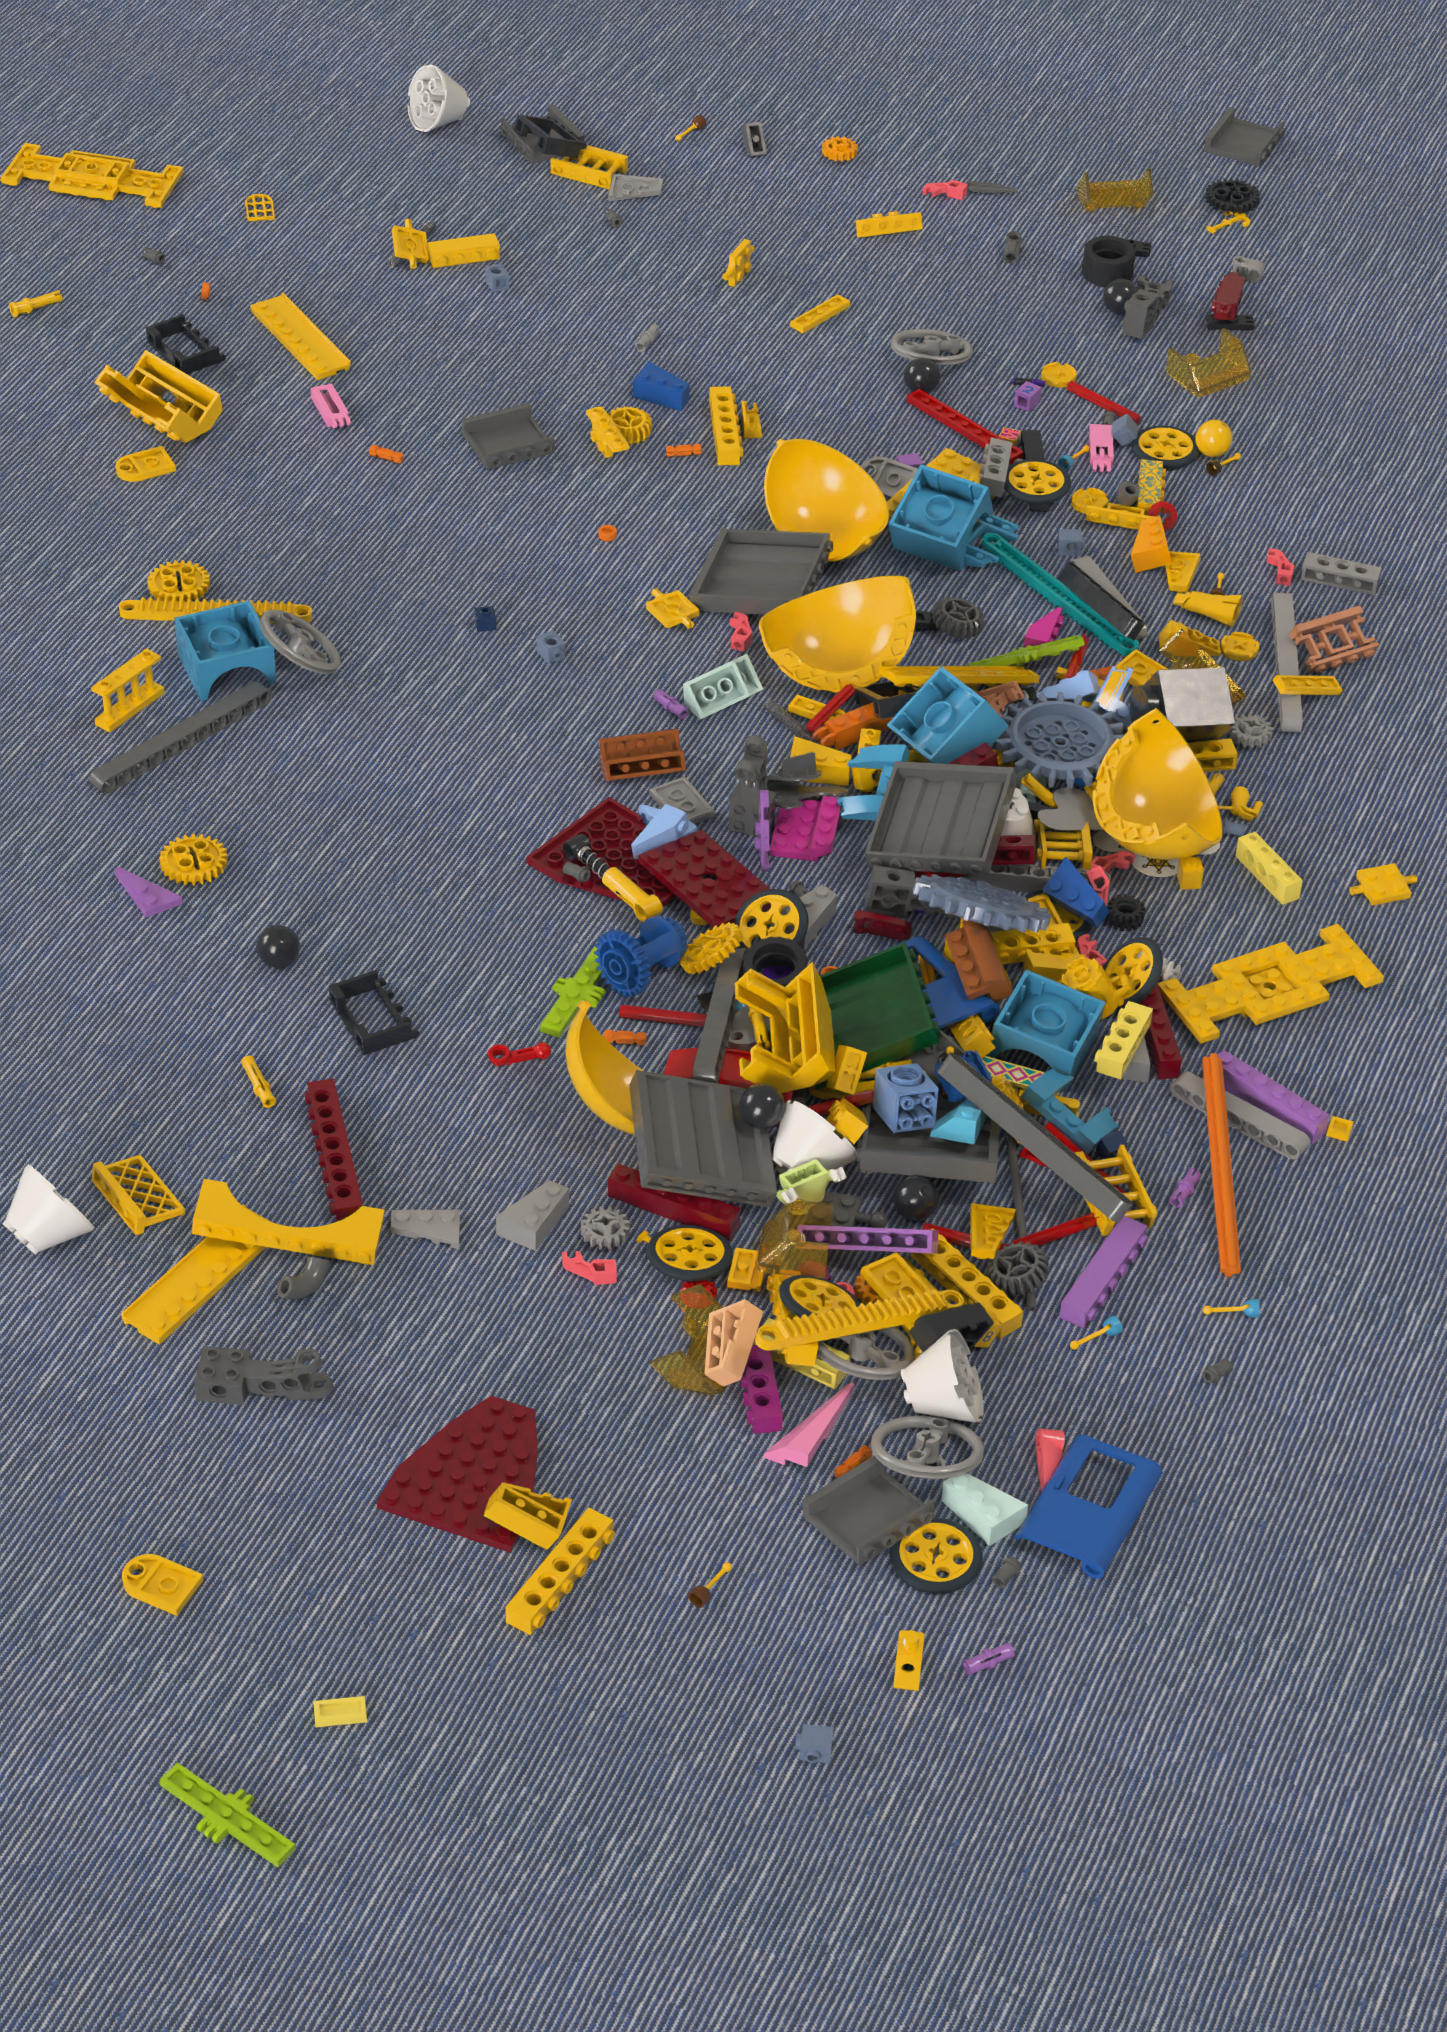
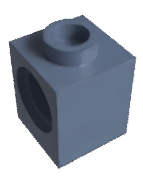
(497, 278)
(1070, 542)
(550, 646)

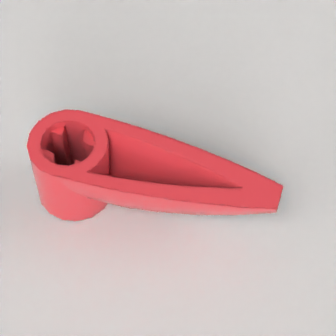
(1049, 1449)

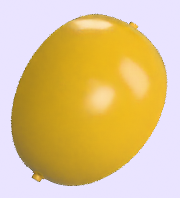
(824, 492)
(599, 1072)

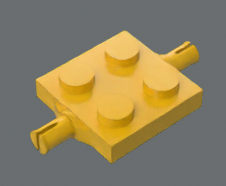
(410, 244)
(739, 263)
(672, 609)
(1383, 884)

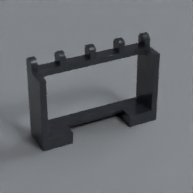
(546, 144)
(188, 364)
(888, 706)
(379, 1040)

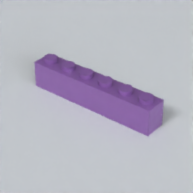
(1272, 1097)
(872, 1238)
(1103, 1272)

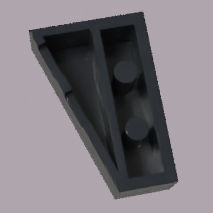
(969, 1320)

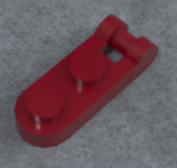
(881, 925)

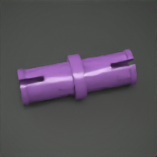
(671, 704)
(1185, 1188)
(974, 1664)

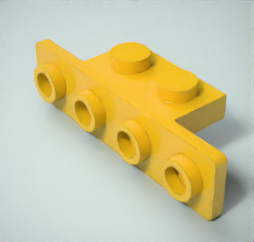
(888, 224)
(605, 432)
(1117, 515)

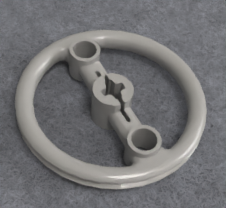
(933, 343)
(300, 642)
(863, 1348)
(927, 1447)

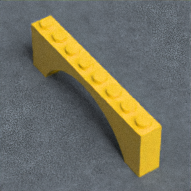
(225, 1218)

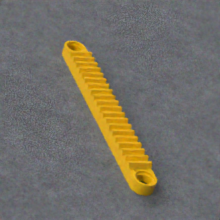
(168, 610)
(855, 1320)

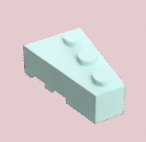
(983, 1507)

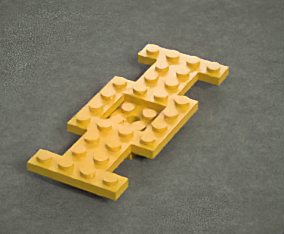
(114, 172)
(1295, 982)

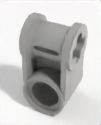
(1247, 268)

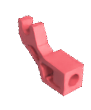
(953, 189)
(1285, 568)
(743, 634)
(1119, 860)
(1095, 875)
(1088, 949)
(598, 1271)

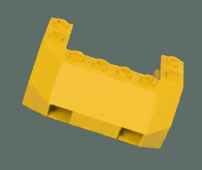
(141, 392)
(798, 1027)

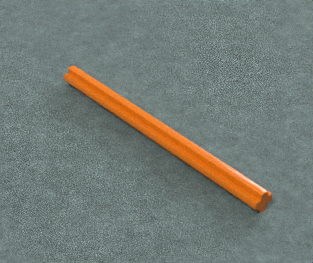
(1221, 1166)

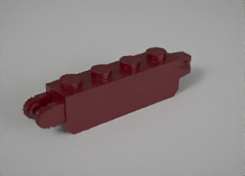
(1228, 297)

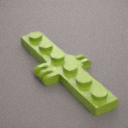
(1032, 653)
(571, 993)
(227, 1815)

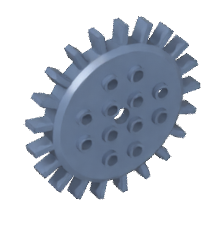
(1038, 728)
(981, 903)

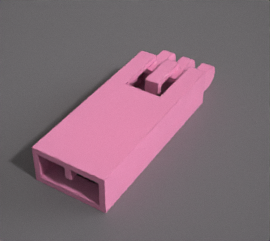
(330, 406)
(1101, 437)

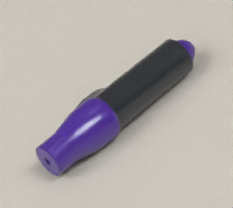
(1020, 381)

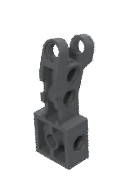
(1144, 305)
(752, 779)
(892, 893)
(231, 1374)

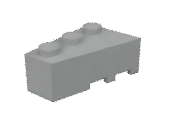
(534, 1215)

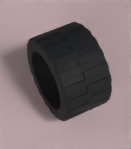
(1107, 260)
(776, 952)

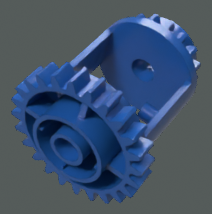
(628, 960)

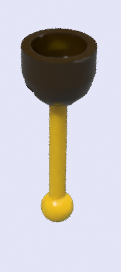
(1218, 465)

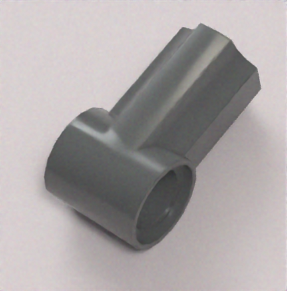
(1012, 247)

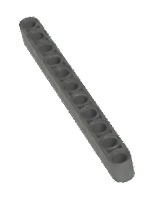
(180, 737)
(719, 1019)
(1035, 1137)

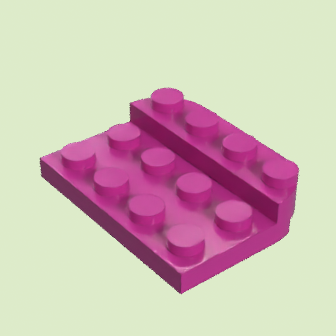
(806, 830)

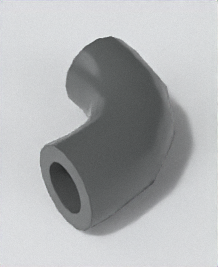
(1127, 493)
(307, 1282)

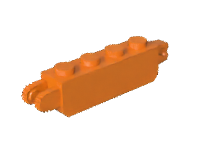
(847, 727)

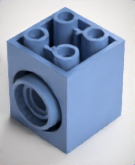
(905, 1098)

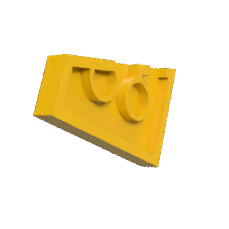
(1181, 570)

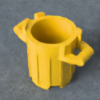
(1090, 978)

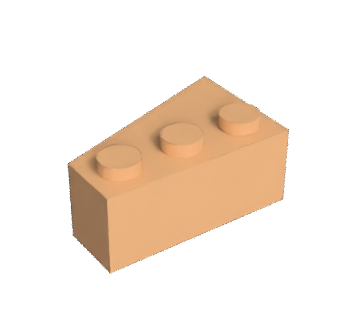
(730, 1341)

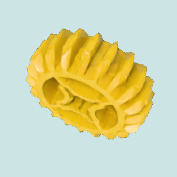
(632, 423)

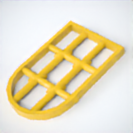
(255, 211)

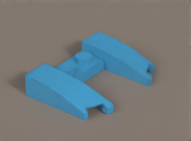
(979, 558)
(874, 757)
(1042, 1095)

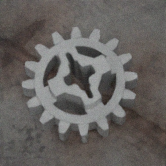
(1251, 731)
(605, 1228)

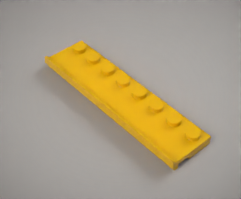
(300, 336)
(967, 674)
(188, 1286)

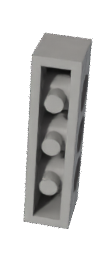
(995, 465)
(1341, 573)

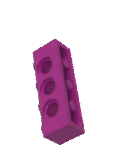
(761, 1392)

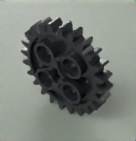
(1232, 196)

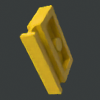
(744, 1270)

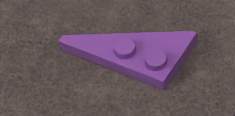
(762, 830)
(147, 895)

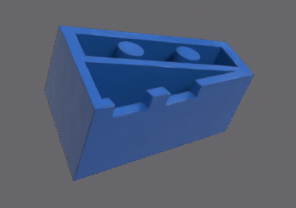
(660, 387)
(1074, 894)

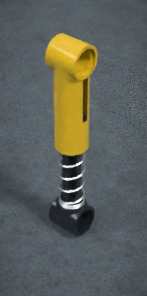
(643, 904)

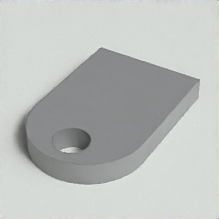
(889, 474)
(743, 1029)

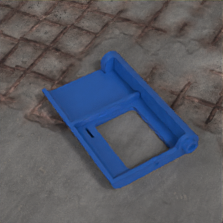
(948, 994)
(1084, 1527)

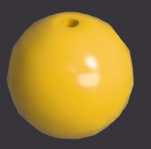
(1214, 438)

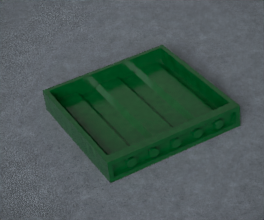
(881, 1007)

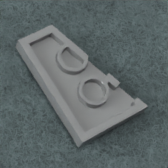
(634, 187)
(429, 1224)

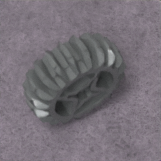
(958, 617)
(1020, 1275)

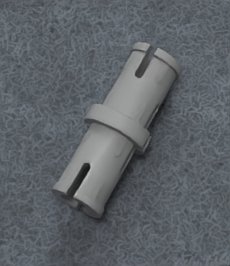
(647, 337)

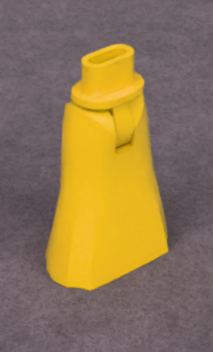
(1218, 607)

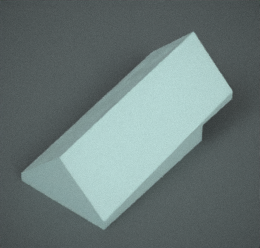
(721, 687)

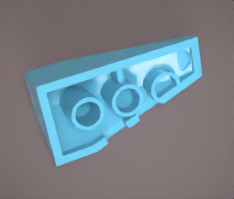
(960, 1123)

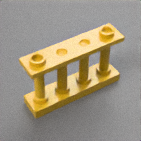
(595, 157)
(135, 701)
(1082, 845)
(1137, 1191)

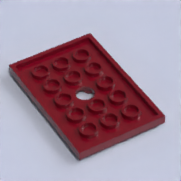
(681, 869)

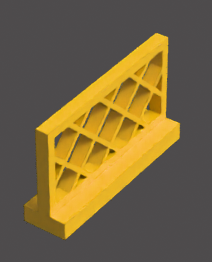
(121, 1198)

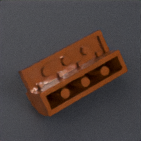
(641, 754)
(978, 961)

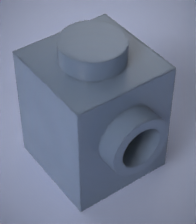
(1124, 430)
(815, 1743)

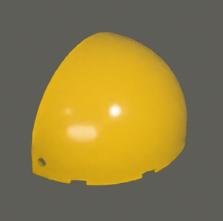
(842, 632)
(1156, 793)

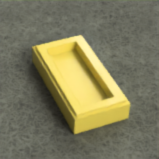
(340, 1711)

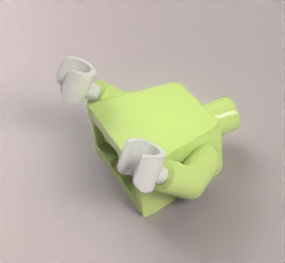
(807, 1182)

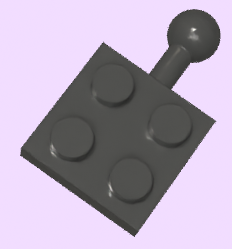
(847, 1209)

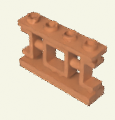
(1330, 625)
(1002, 695)

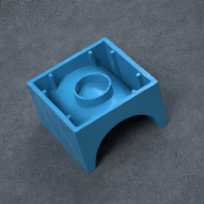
(938, 516)
(220, 641)
(946, 720)
(1048, 1022)

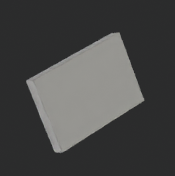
(684, 797)

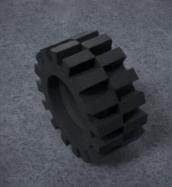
(1123, 920)

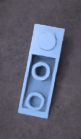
(1082, 684)

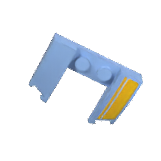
(1110, 693)

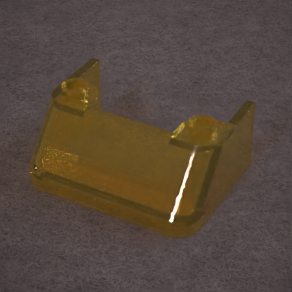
(1115, 193)
(1213, 372)
(1188, 654)
(784, 1247)
(688, 1371)

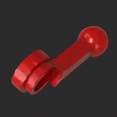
(541, 1051)

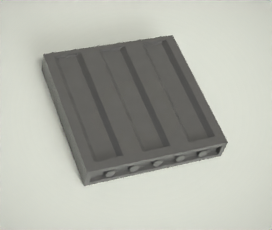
(759, 570)
(941, 817)
(698, 1142)
(928, 1156)

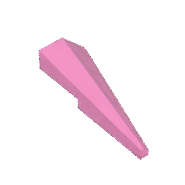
(806, 1437)

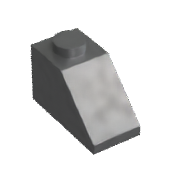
(754, 139)

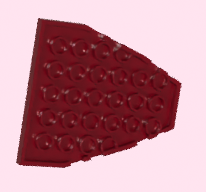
(611, 832)
(461, 1468)

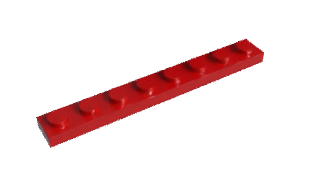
(957, 421)

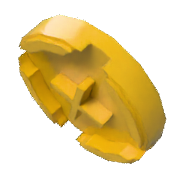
(1058, 375)
(1092, 497)
(1239, 646)

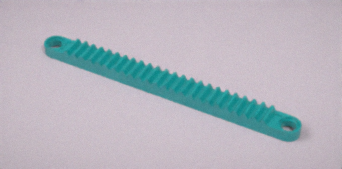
(1057, 593)

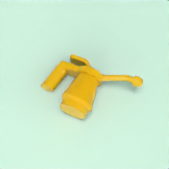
(1240, 798)

